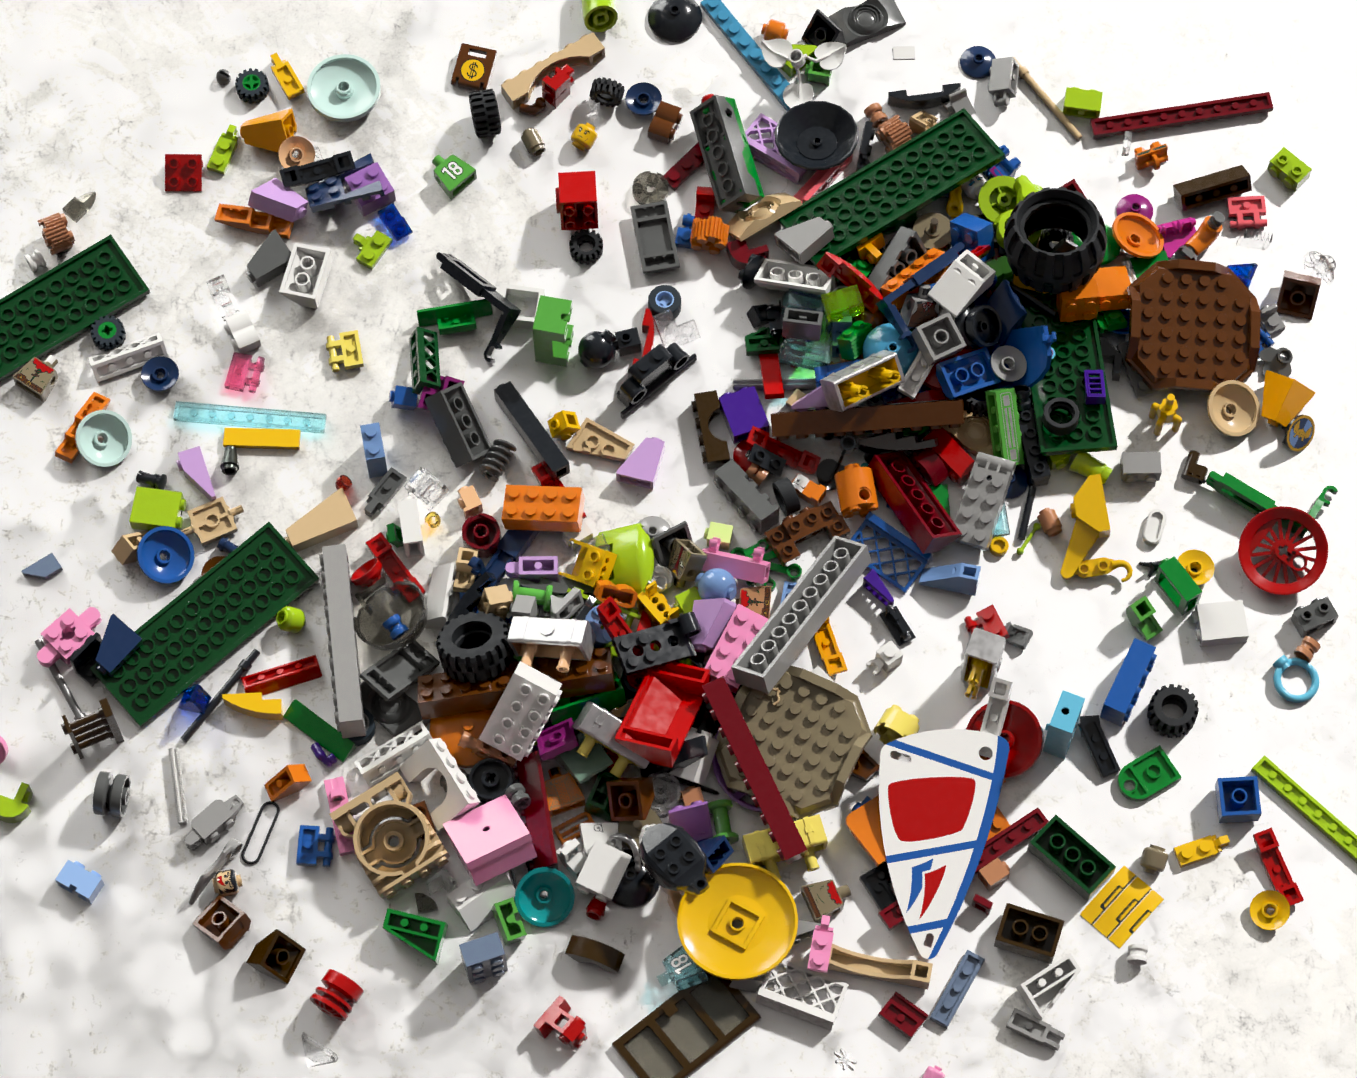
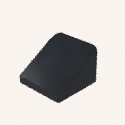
(758, 316)

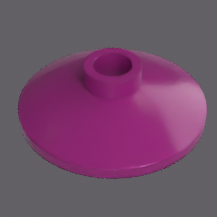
(1135, 200)

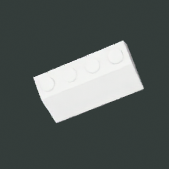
(786, 275)

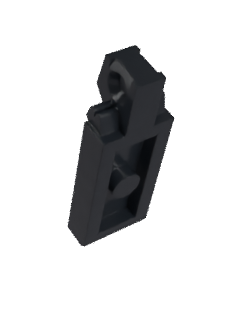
(865, 148)

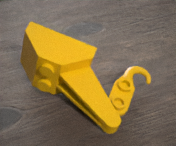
(1090, 524)

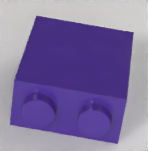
(741, 412)

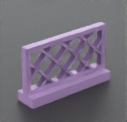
(771, 157)

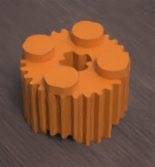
(709, 235)

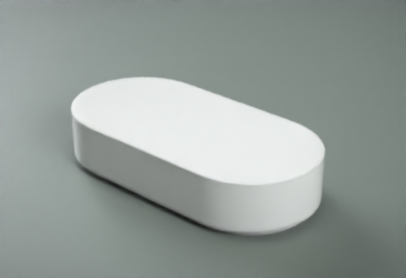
(1154, 527)

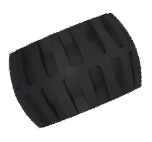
(1058, 210)

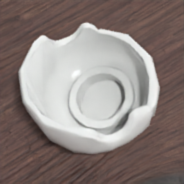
(663, 577)

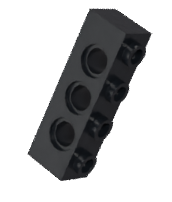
(1034, 464)

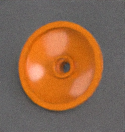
(1137, 235)

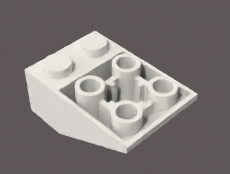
(962, 283)

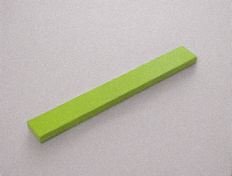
(1307, 806)

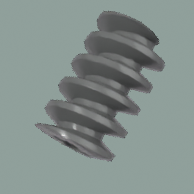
(495, 459)

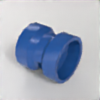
(398, 628)

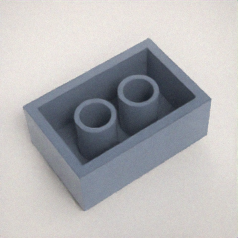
(483, 958)

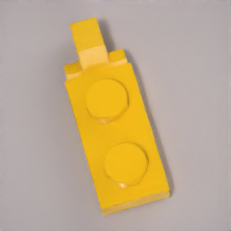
(286, 77)
(1200, 849)

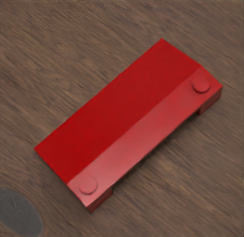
(663, 712)

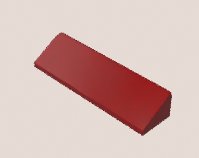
(282, 676)

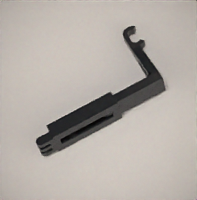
(482, 288)

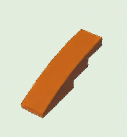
(253, 221)
(68, 450)

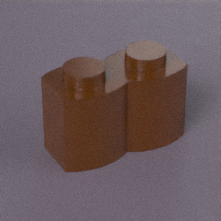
(664, 122)

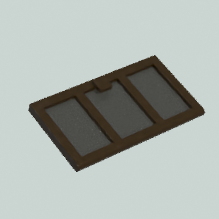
(686, 1030)

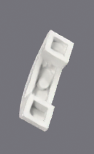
(996, 710)

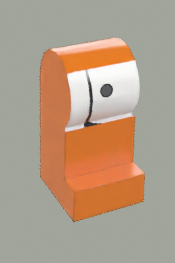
(809, 490)

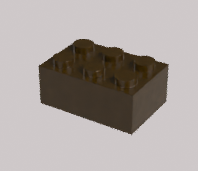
(1029, 933)

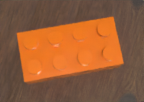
(543, 508)

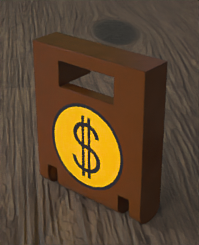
(474, 70)

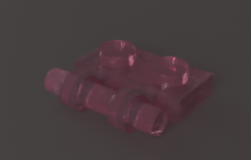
(238, 372)

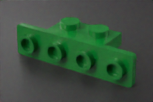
(455, 317)

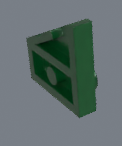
(762, 343)

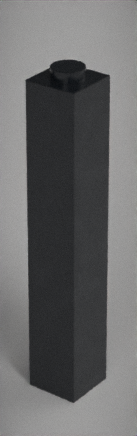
(531, 431)

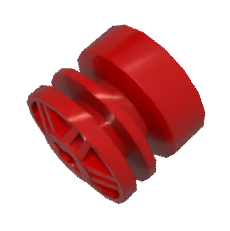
(334, 998)

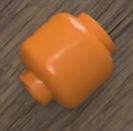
(774, 30)

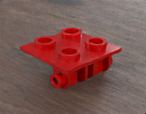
(183, 172)

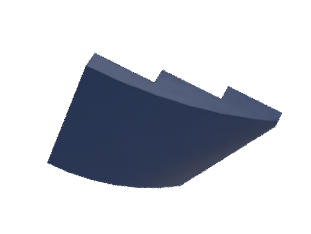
(1009, 309)

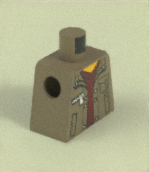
(686, 561)

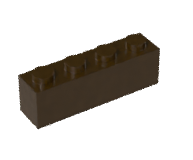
(1212, 187)

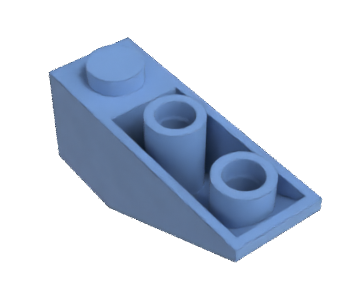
(954, 577)

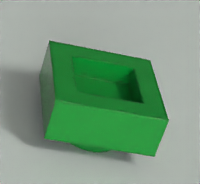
(394, 535)

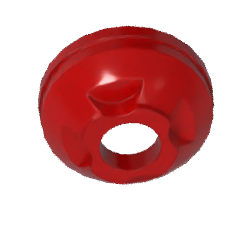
(367, 573)

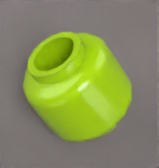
(290, 619)

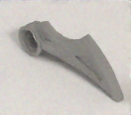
(230, 851)

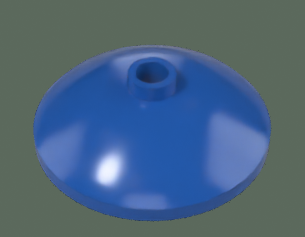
(175, 547)

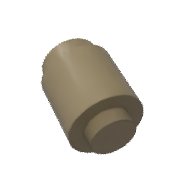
(533, 141)

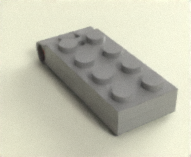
(983, 500)

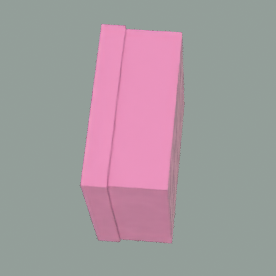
(490, 839)

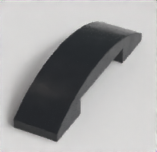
(922, 101)
(317, 170)

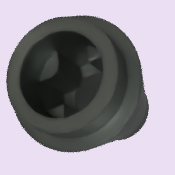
(230, 461)

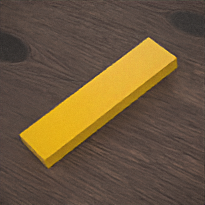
(262, 438)

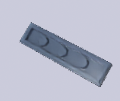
(957, 989)

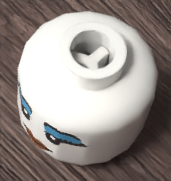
(973, 186)

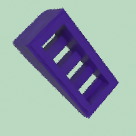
(1094, 398)
(877, 588)

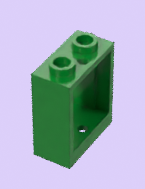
(1177, 585)

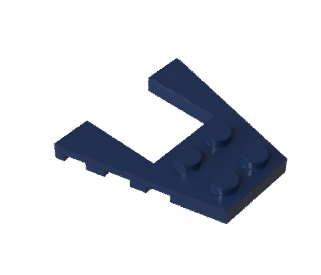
(330, 191)

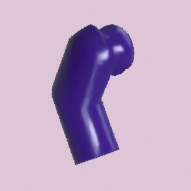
(321, 756)

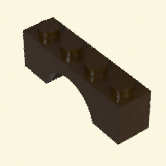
(707, 408)

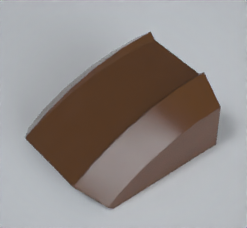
(222, 922)

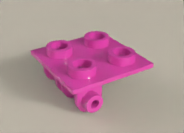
(1176, 234)

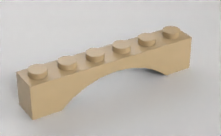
(582, 52)
(903, 972)

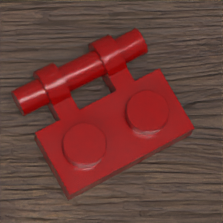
(989, 620)

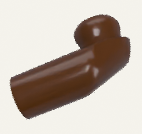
(533, 109)

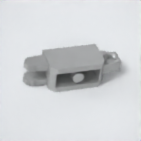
(213, 821)

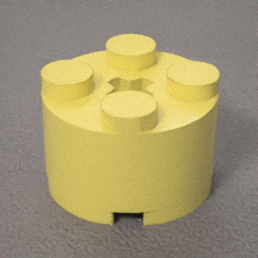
(896, 724)

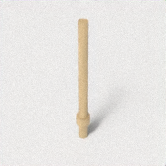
(1024, 74)

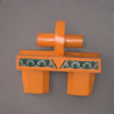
(1151, 157)

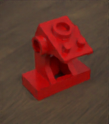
(572, 1032)

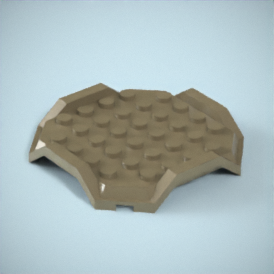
(804, 739)

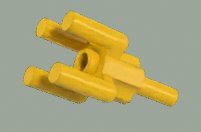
(1166, 413)

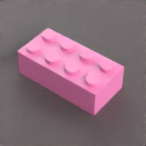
(736, 637)

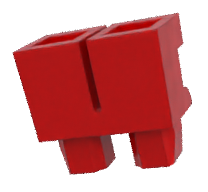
(557, 88)

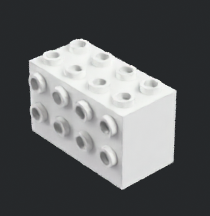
(521, 712)

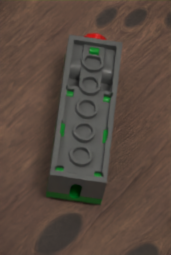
(726, 153)

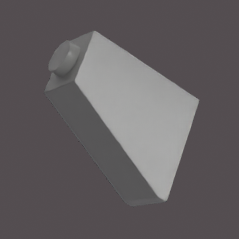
(805, 238)

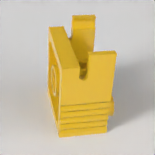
(591, 564)
(655, 606)

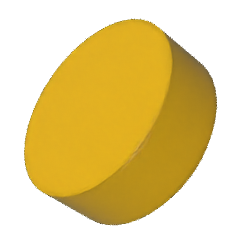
(999, 546)

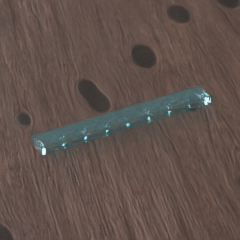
(249, 417)

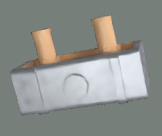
(551, 639)

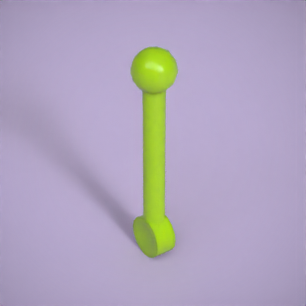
(1036, 527)

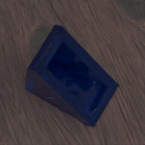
(1245, 272)
(195, 699)

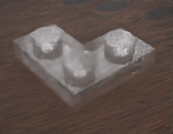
(671, 333)

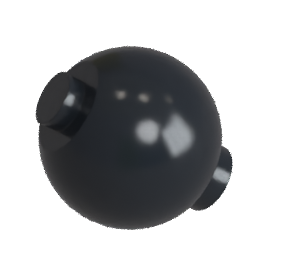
(597, 349)

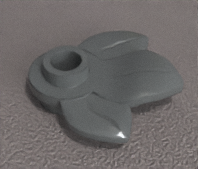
(1273, 361)

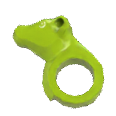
(1022, 187)

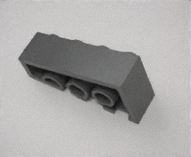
(746, 497)

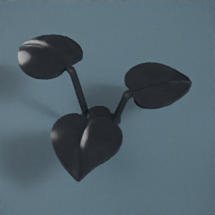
(829, 467)

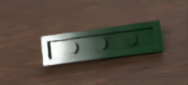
(419, 357)

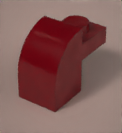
(739, 253)
(930, 466)

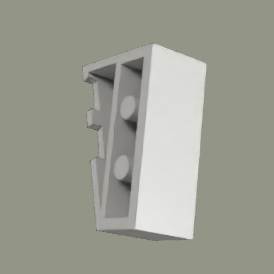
(1048, 985)

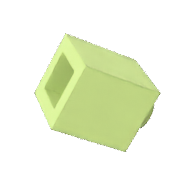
(721, 531)

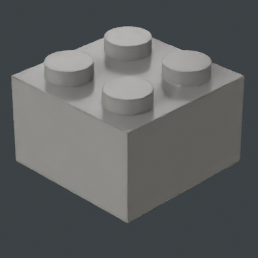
(938, 339)

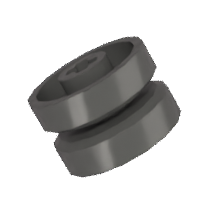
(111, 794)

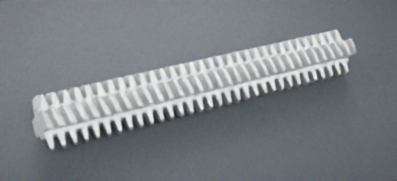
(178, 786)

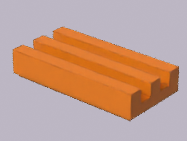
(569, 822)

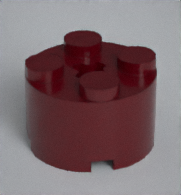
(473, 532)

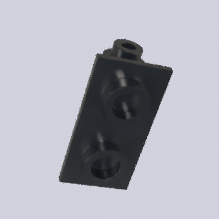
(775, 314)
(766, 460)
(897, 625)

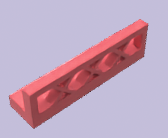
(821, 181)

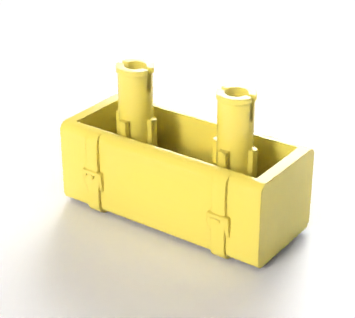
(763, 852)

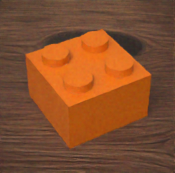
(1079, 304)

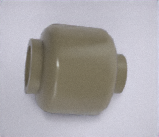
(1153, 859)

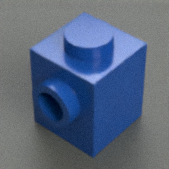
(403, 398)

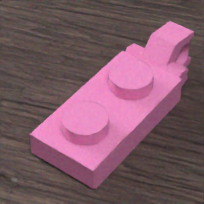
(821, 946)

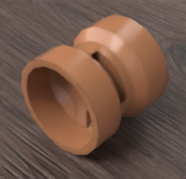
(875, 114)
(760, 476)
(1307, 649)

